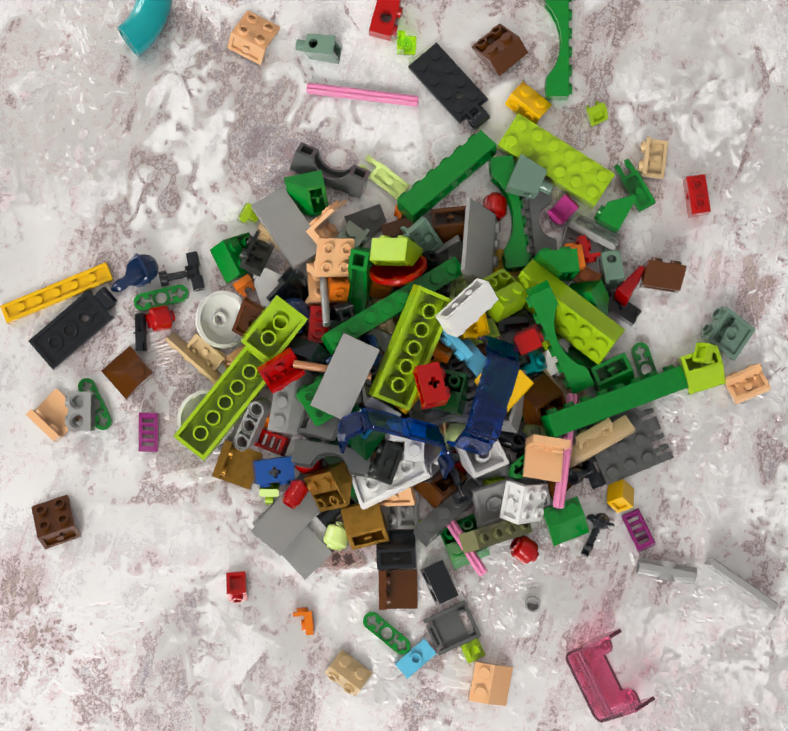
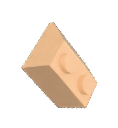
(490, 683)

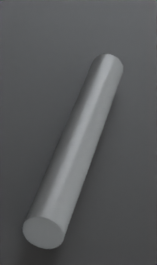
(325, 301)

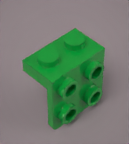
(305, 396)

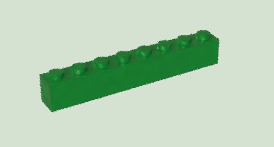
(392, 305)
(613, 402)

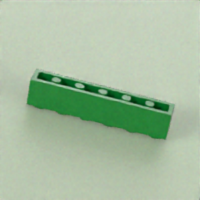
(446, 176)

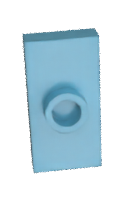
(415, 658)

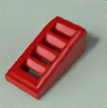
(626, 289)
(283, 445)

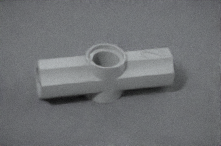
(666, 570)

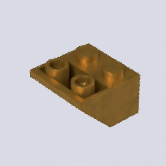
(330, 486)
(364, 526)

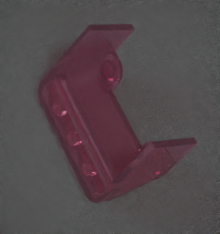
(599, 682)

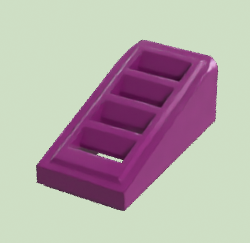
(156, 416)
(644, 527)

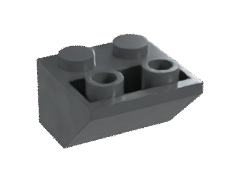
(326, 431)

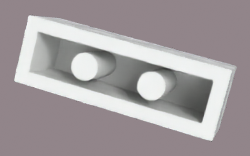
(467, 307)

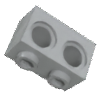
(87, 411)

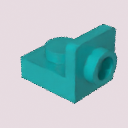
(536, 364)

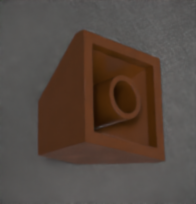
(128, 372)

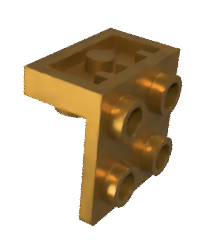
(236, 465)

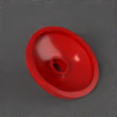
(398, 275)

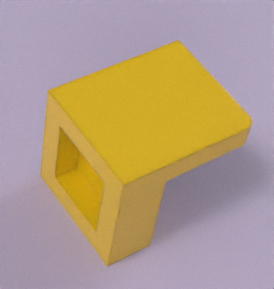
(620, 496)

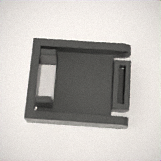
(448, 628)

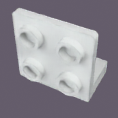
(523, 502)

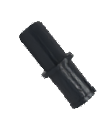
(140, 332)

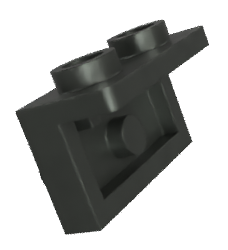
(256, 255)
(385, 462)

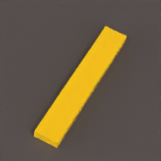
(56, 292)

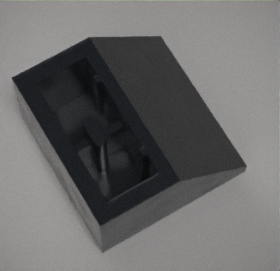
(398, 551)

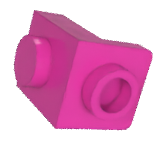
(563, 210)

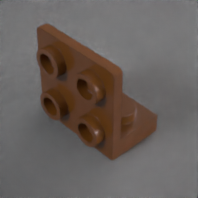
(55, 522)
(397, 589)

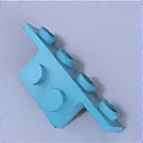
(465, 352)

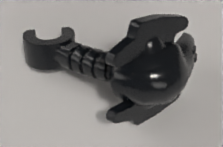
(600, 522)

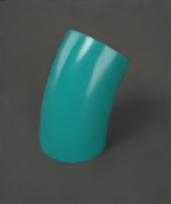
(144, 24)

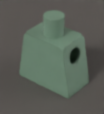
(320, 47)
(528, 179)
(611, 268)

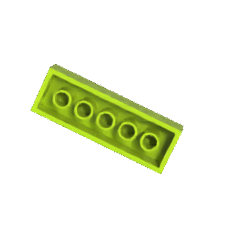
(565, 165)
(575, 317)
(409, 347)
(223, 405)

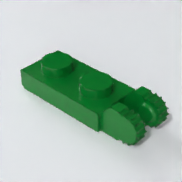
(636, 186)

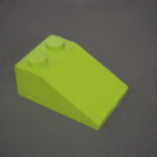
(273, 329)

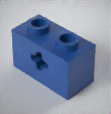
(282, 464)

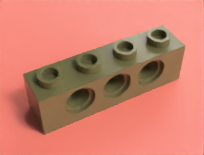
(492, 535)

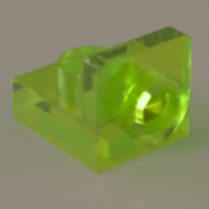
(405, 44)

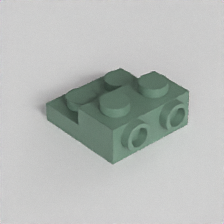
(727, 332)

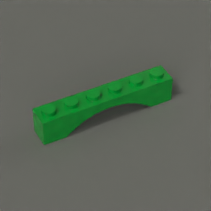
(557, 82)
(515, 253)
(359, 278)
(545, 304)

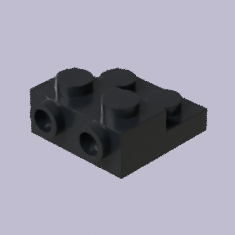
(291, 286)

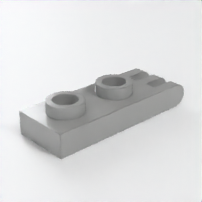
(594, 231)

